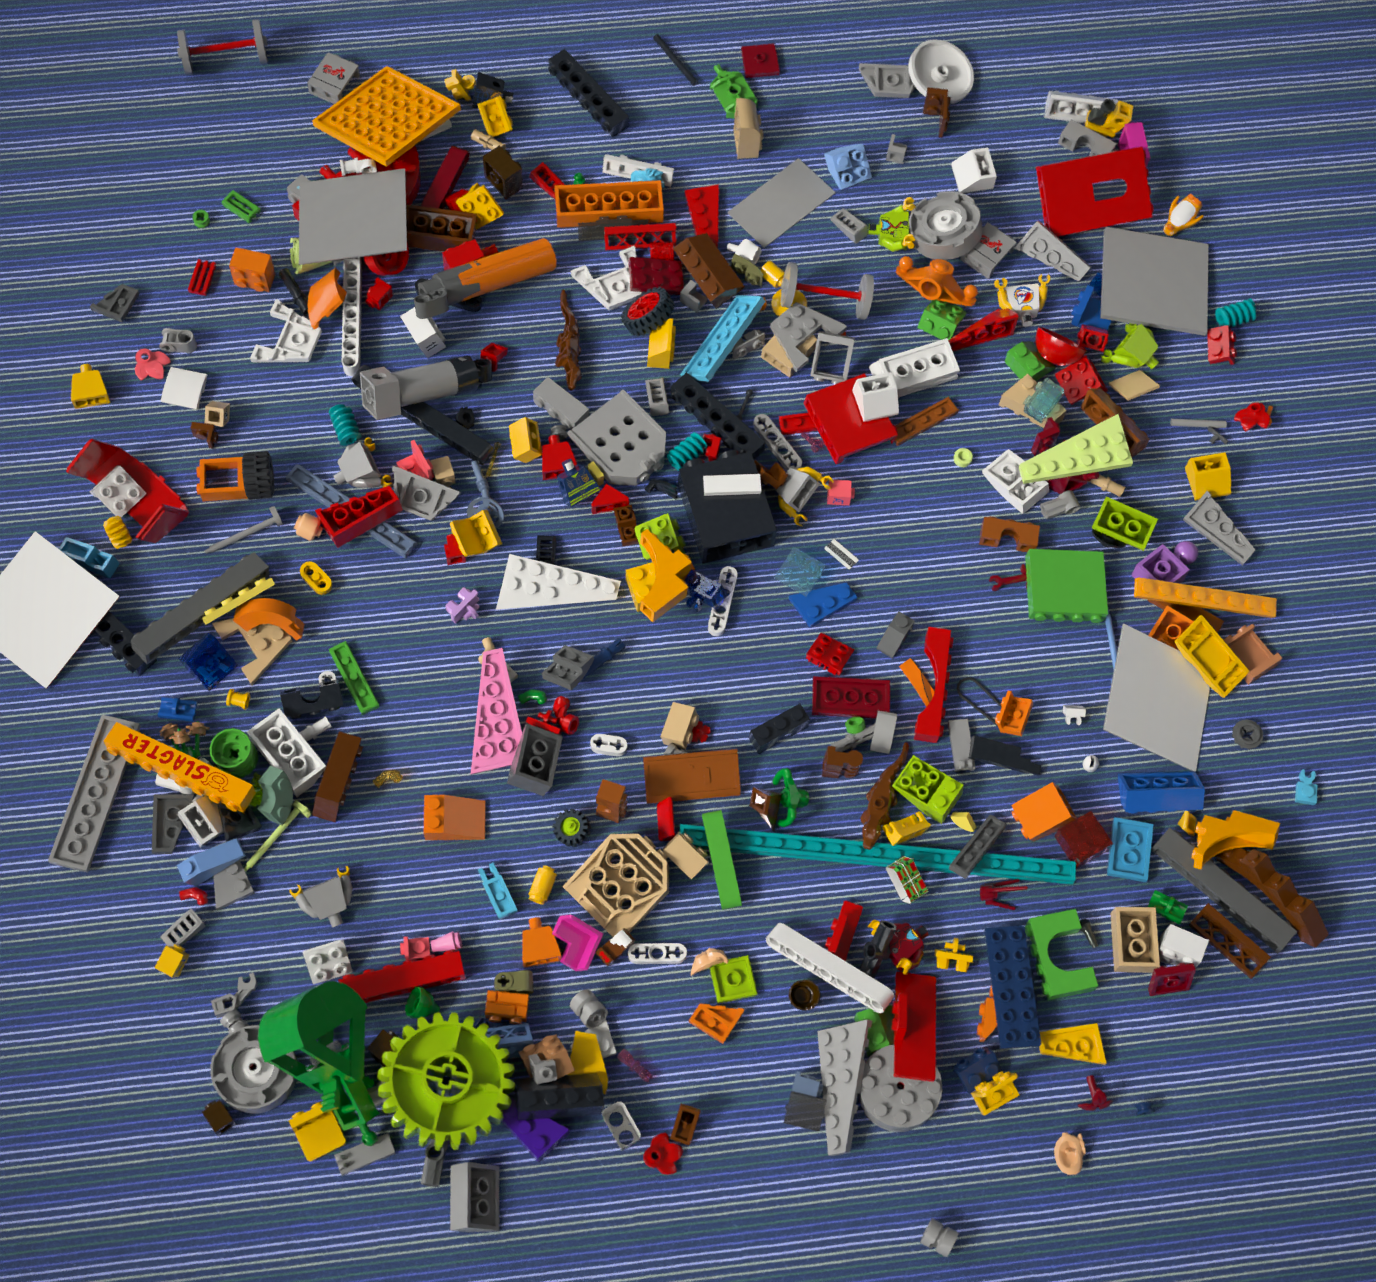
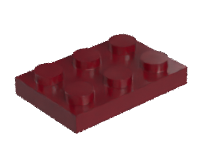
(651, 273)

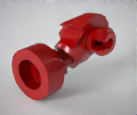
(568, 722)

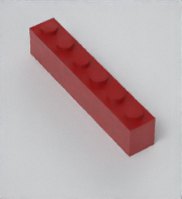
(403, 978)

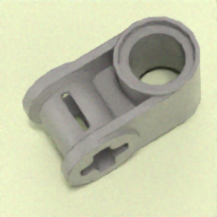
(175, 340)

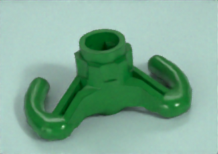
(791, 796)

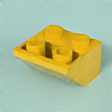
(662, 345)
(1209, 474)

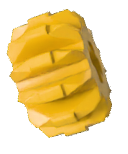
(117, 532)

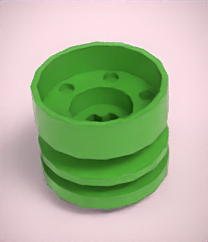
(231, 743)

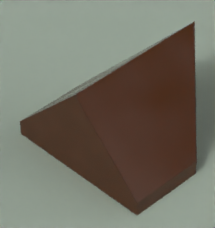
(766, 804)

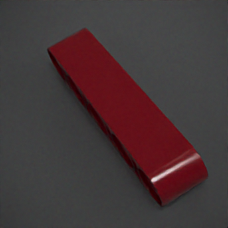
(446, 178)

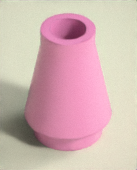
(448, 942)

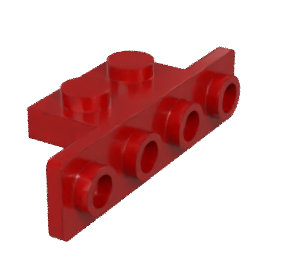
(844, 930)

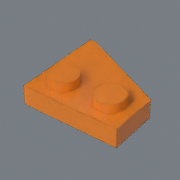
(716, 1020)

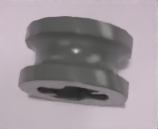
(559, 430)

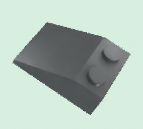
(535, 760)

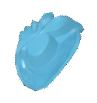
(647, 175)

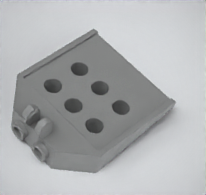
(634, 465)

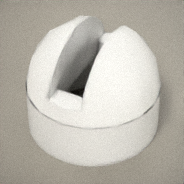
(1087, 761)

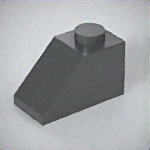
(895, 634)

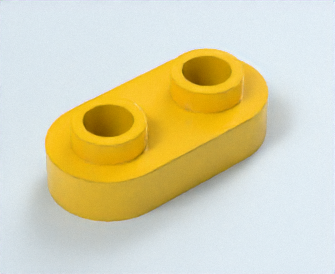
(316, 579)

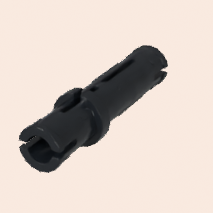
(299, 297)

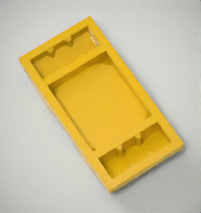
(1211, 657)

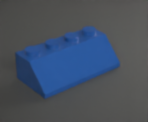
(1161, 791)

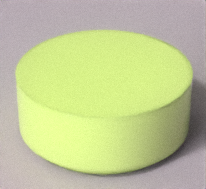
(963, 457)

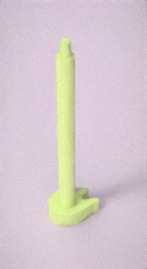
(298, 808)

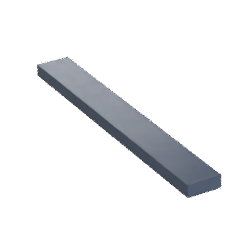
(329, 495)

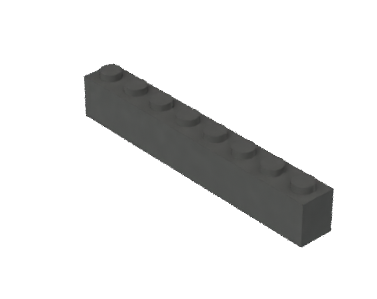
(188, 615)
(1225, 891)

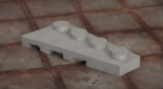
(1214, 525)

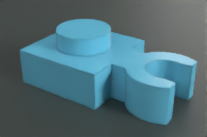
(1305, 790)

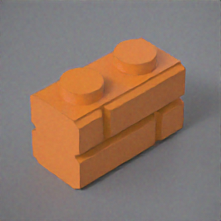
(506, 1007)

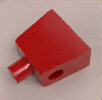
(553, 456)

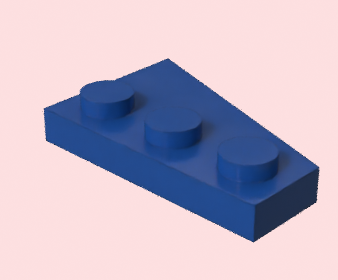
(822, 602)

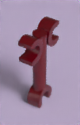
(1009, 580)

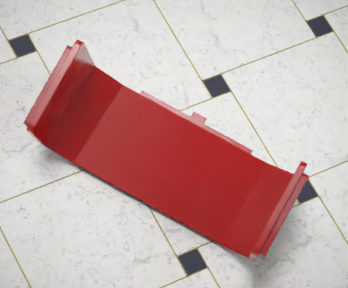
(160, 507)

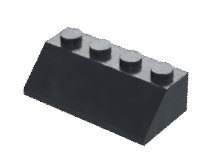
(559, 1098)

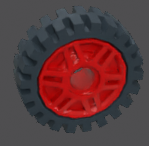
(647, 311)

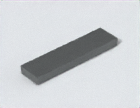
(977, 846)

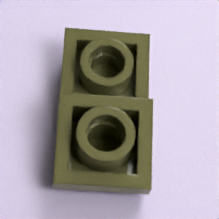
(752, 273)

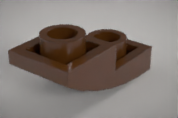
(626, 525)

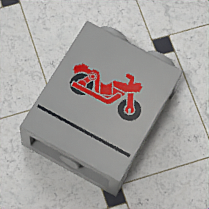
(332, 77)
(989, 250)

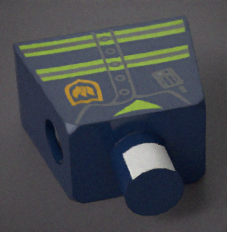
(576, 483)

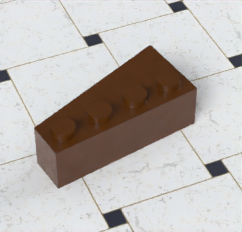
(337, 776)

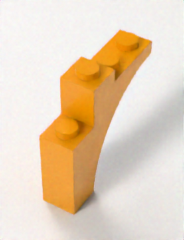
(668, 585)
(1235, 832)

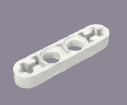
(726, 603)

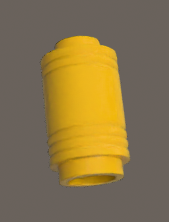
(542, 885)

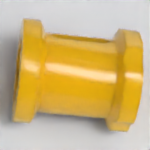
(238, 699)

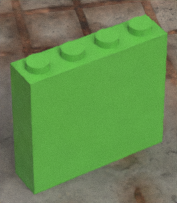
(1066, 585)

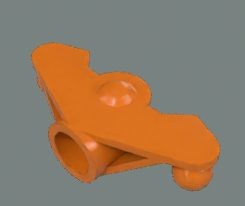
(936, 282)

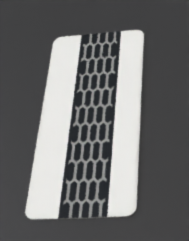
(841, 554)

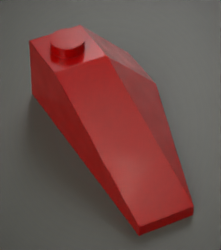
(994, 326)

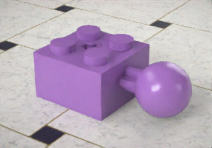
(1165, 565)

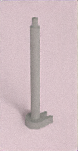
(275, 519)

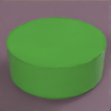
(855, 725)

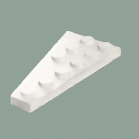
(543, 584)

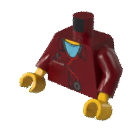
(905, 945)

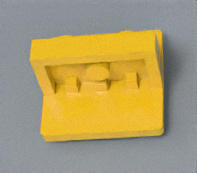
(482, 203)

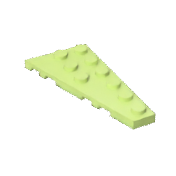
(1091, 451)

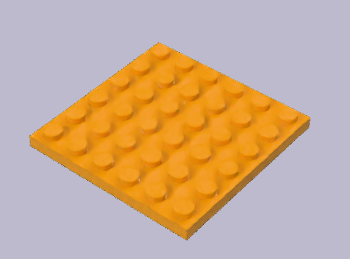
(386, 115)

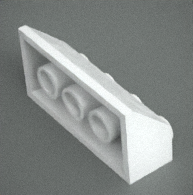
(1071, 106)
(287, 751)

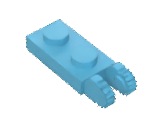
(498, 893)

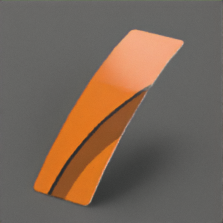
(918, 681)

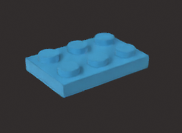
(1130, 849)

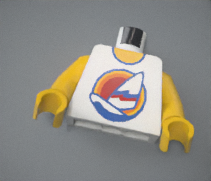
(1023, 299)

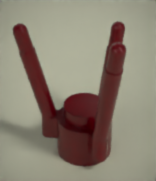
(989, 892)

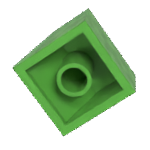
(1026, 359)
(881, 1031)

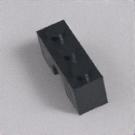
(295, 704)
(768, 733)

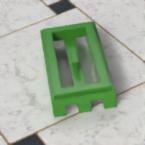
(251, 214)

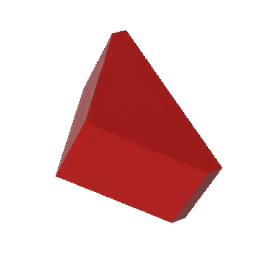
(608, 499)

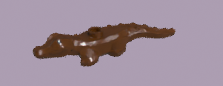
(569, 345)
(881, 799)

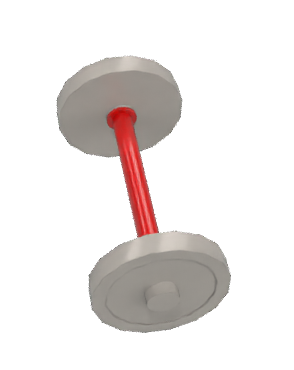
(186, 52)
(864, 295)

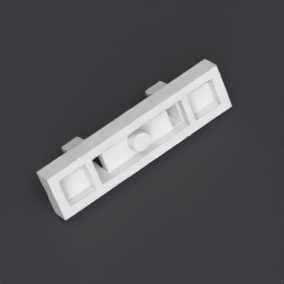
(624, 167)

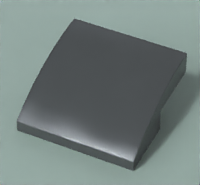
(568, 667)

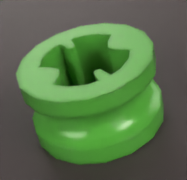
(198, 223)

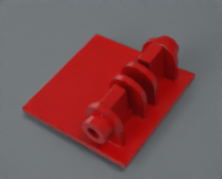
(830, 653)

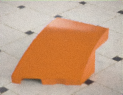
(325, 297)

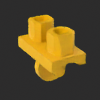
(460, 85)
(962, 959)

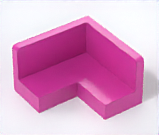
(581, 941)

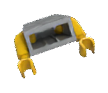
(798, 489)

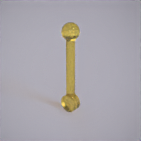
(497, 445)

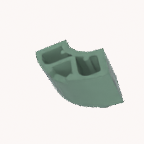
(276, 796)

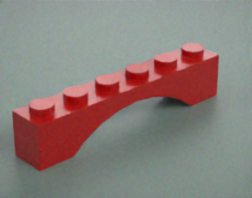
(936, 647)

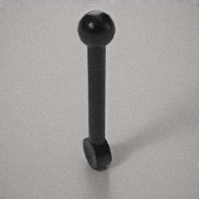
(749, 392)

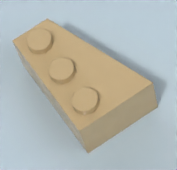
(1016, 395)

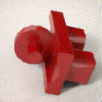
(545, 724)

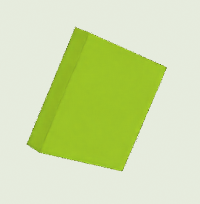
(733, 980)

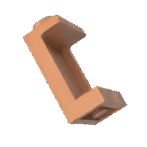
(1252, 653)

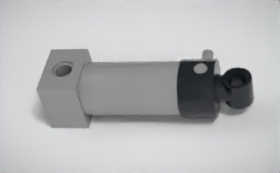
(389, 391)

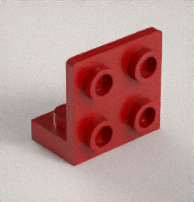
(1079, 378)

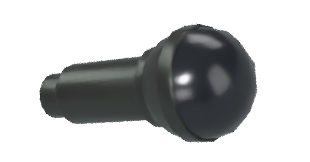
(1086, 929)

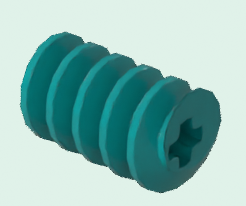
(1237, 313)
(344, 424)
(686, 450)

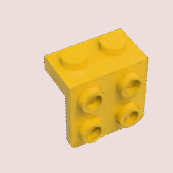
(476, 534)
(995, 1093)
(317, 1132)

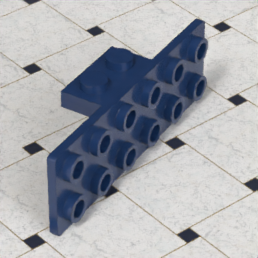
(1012, 987)

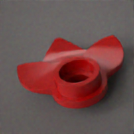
(1253, 415)
(666, 1154)

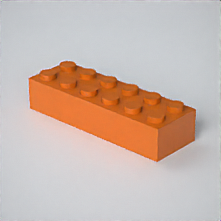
(590, 201)

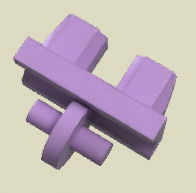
(466, 608)

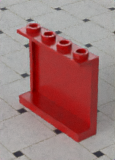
(841, 423)

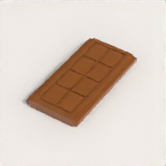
(692, 775)

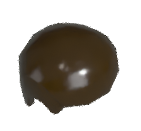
(804, 995)

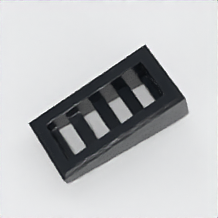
(553, 552)

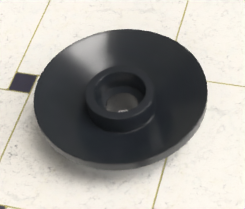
(1107, 541)

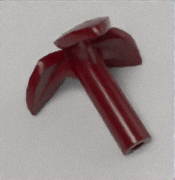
(1098, 1097)

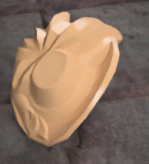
(707, 959)
(1070, 1153)

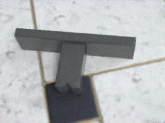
(1216, 436)

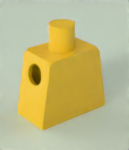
(88, 388)

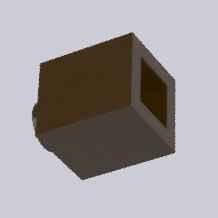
(218, 1117)

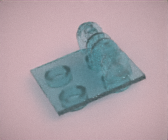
(800, 571)

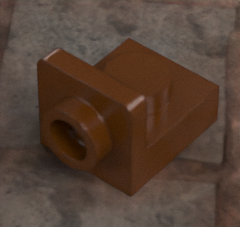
(204, 431)

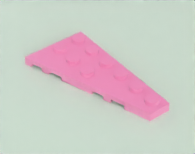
(497, 717)

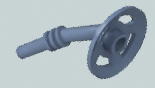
(483, 487)

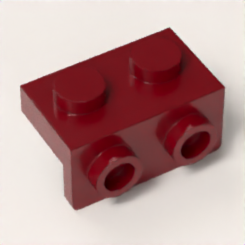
(1047, 438)

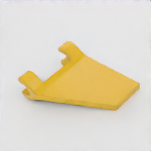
(587, 1057)

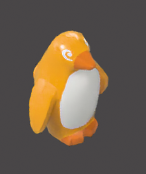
(1183, 214)

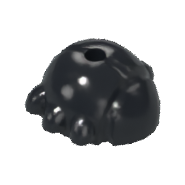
(465, 417)

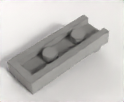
(960, 744)
(363, 1155)

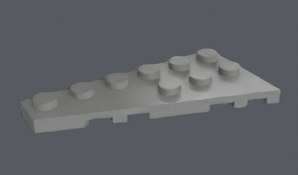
(842, 1075)

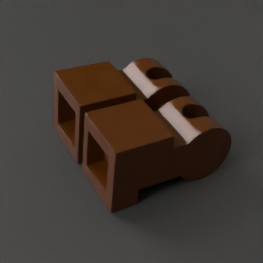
(841, 763)

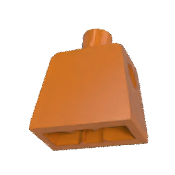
(539, 945)

